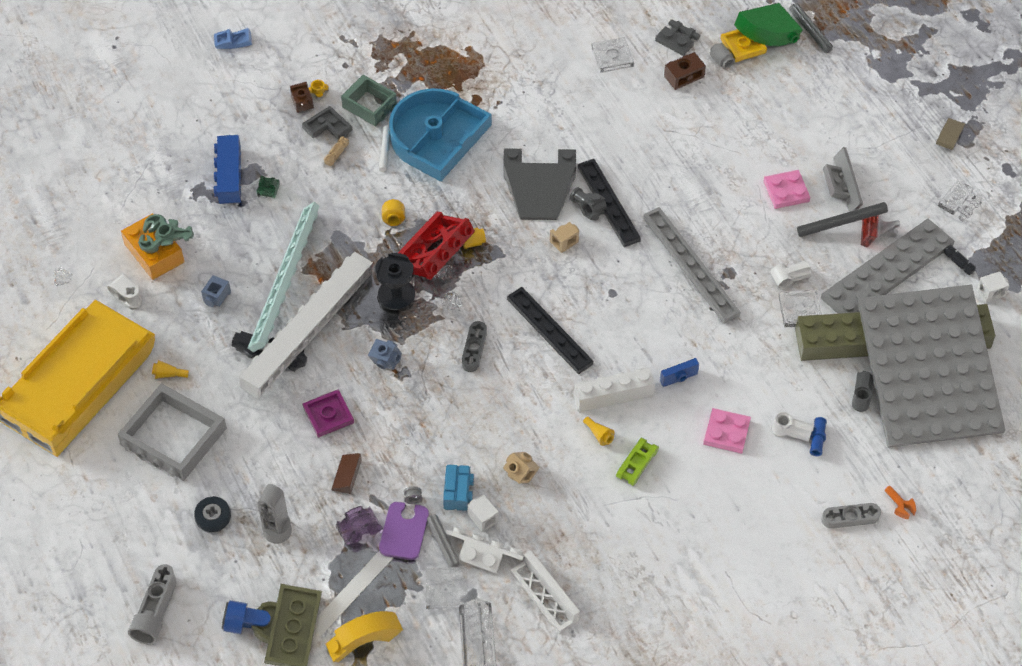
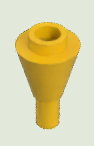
(165, 370)
(602, 433)

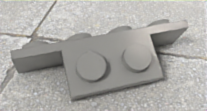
(842, 180)

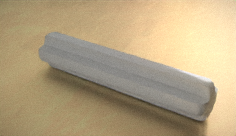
(443, 541)

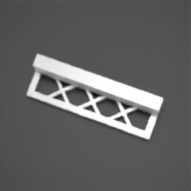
(549, 585)

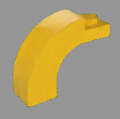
(361, 630)

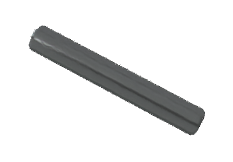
(812, 29)

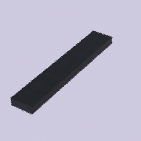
(614, 211)
(550, 330)

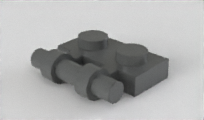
(673, 40)

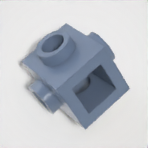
(385, 354)

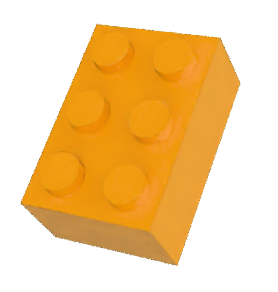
(153, 263)

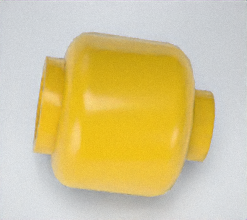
(393, 212)

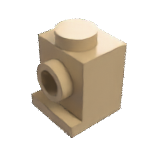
(564, 236)

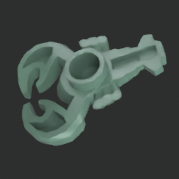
(164, 234)

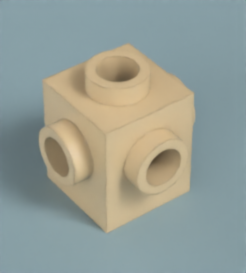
(520, 467)

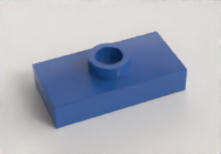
(679, 372)

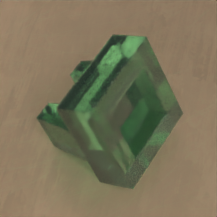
(268, 186)

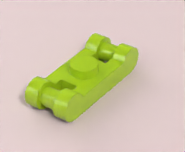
(637, 461)

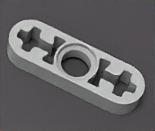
(846, 522)

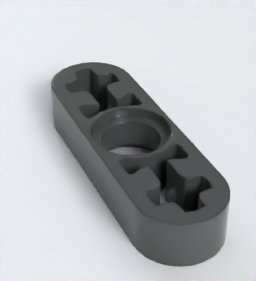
(471, 338)

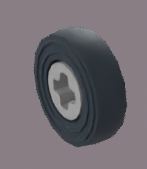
(219, 520)

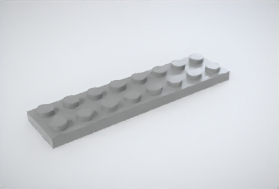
(888, 267)

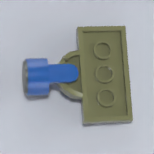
(282, 624)

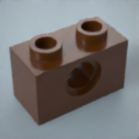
(684, 70)

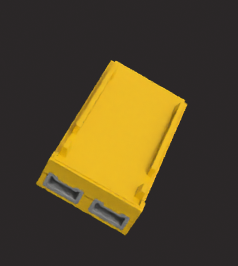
(75, 376)

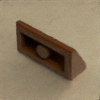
(347, 473)

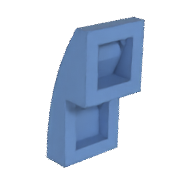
(229, 40)

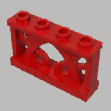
(454, 234)

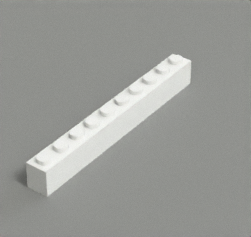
(305, 325)

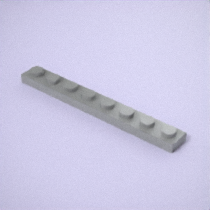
(691, 265)

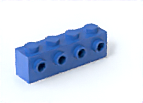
(228, 169)

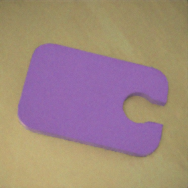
(402, 536)

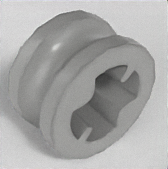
(412, 495)

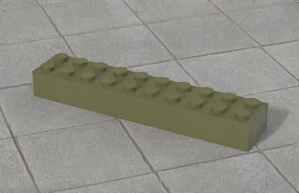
(843, 335)

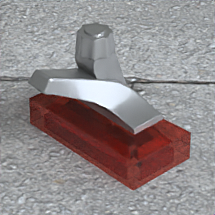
(875, 227)

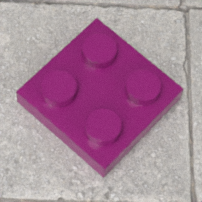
(328, 413)

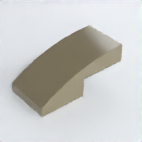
(950, 133)

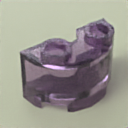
(357, 523)

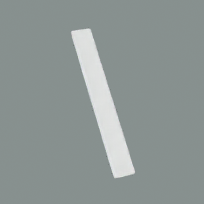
(350, 592)

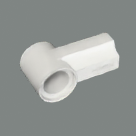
(786, 275)
(791, 427)

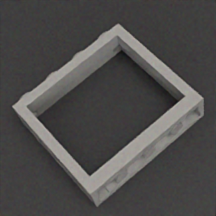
(181, 470)

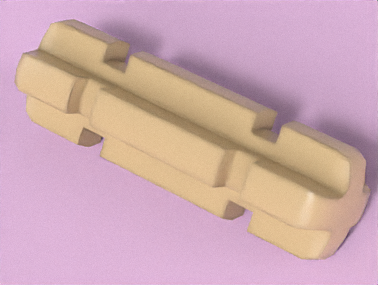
(336, 151)

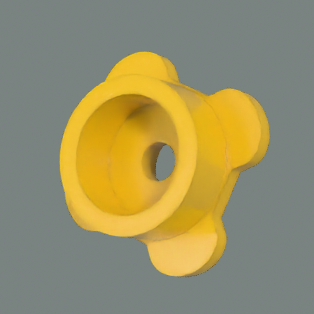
(318, 87)

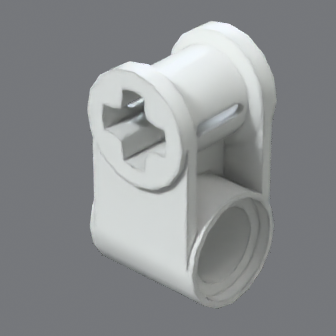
(126, 292)

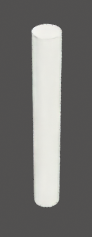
(384, 149)

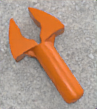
(900, 511)

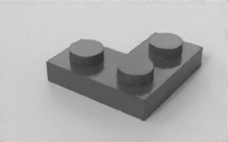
(325, 120)

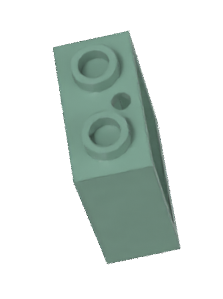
(358, 89)

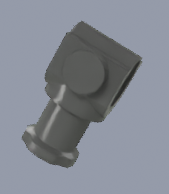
(591, 204)

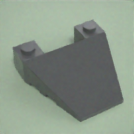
(539, 187)

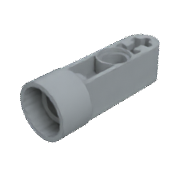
(273, 509)
(147, 623)

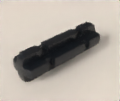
(960, 260)

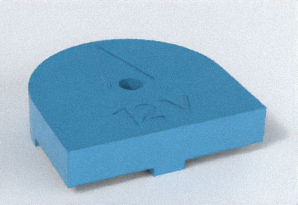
(436, 130)

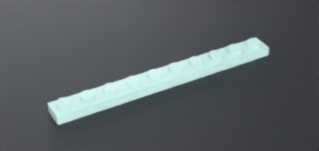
(284, 275)

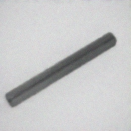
(842, 219)

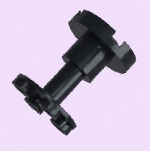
(394, 275)

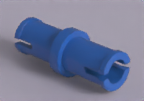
(818, 436)

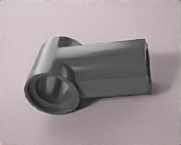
(862, 391)

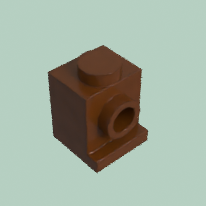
(301, 97)

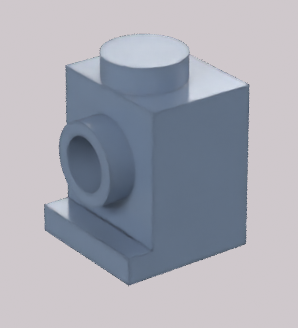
(215, 291)

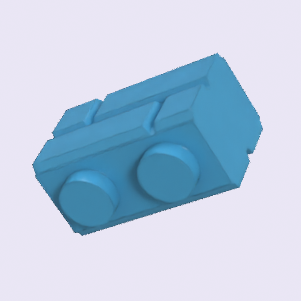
(457, 486)

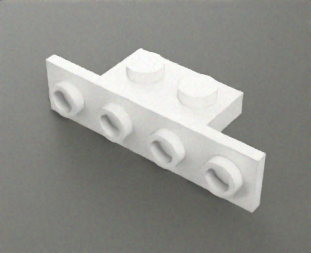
(482, 553)

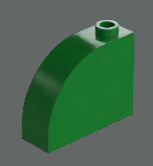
(769, 25)

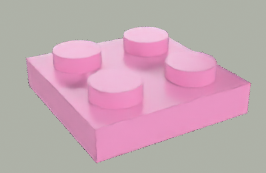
(786, 189)
(727, 430)

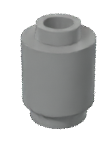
(722, 55)

